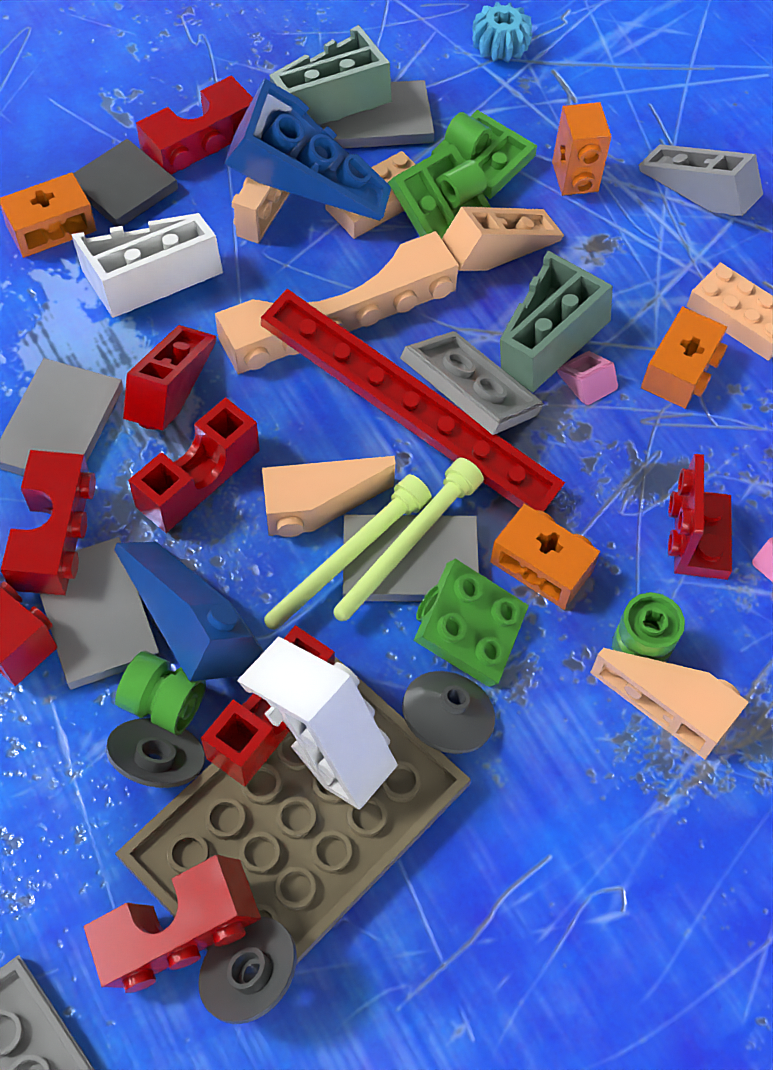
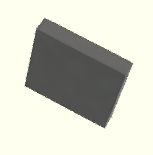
(124, 183)

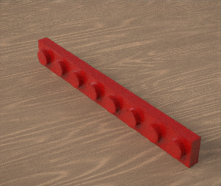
(410, 401)

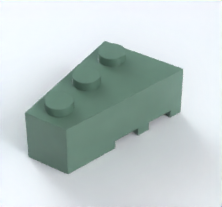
(340, 79)
(554, 321)

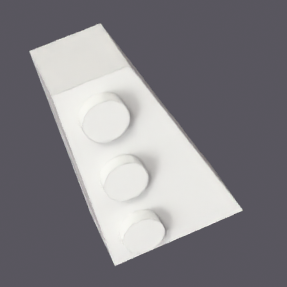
(148, 262)

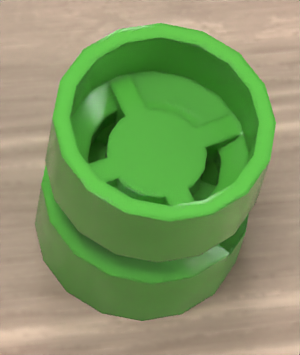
(649, 627)
(155, 690)

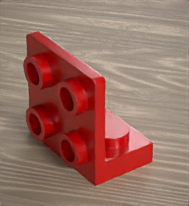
(702, 526)

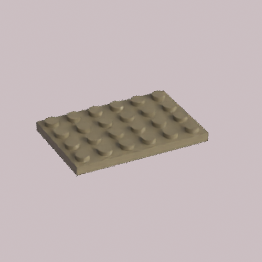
(296, 840)

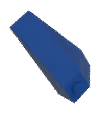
(294, 154)
(193, 617)

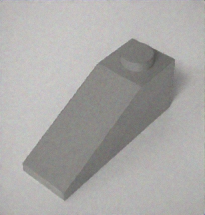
(710, 178)

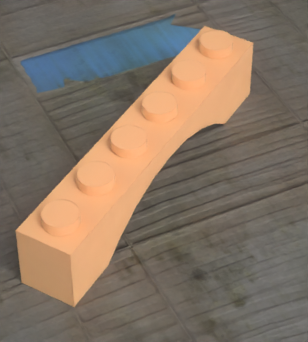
(415, 274)

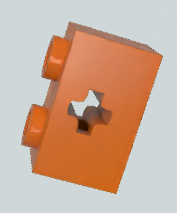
(581, 148)
(47, 214)
(684, 357)
(523, 549)

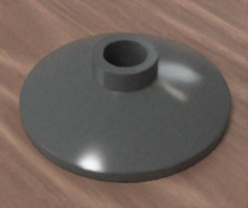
(445, 725)
(154, 755)
(229, 971)

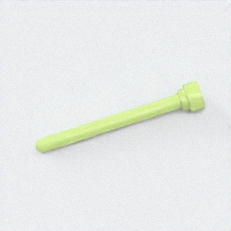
(460, 480)
(408, 497)

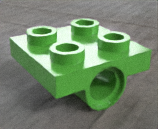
(491, 145)
(438, 189)
(470, 622)

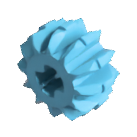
(502, 32)

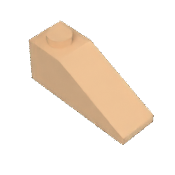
(493, 236)
(316, 493)
(678, 698)

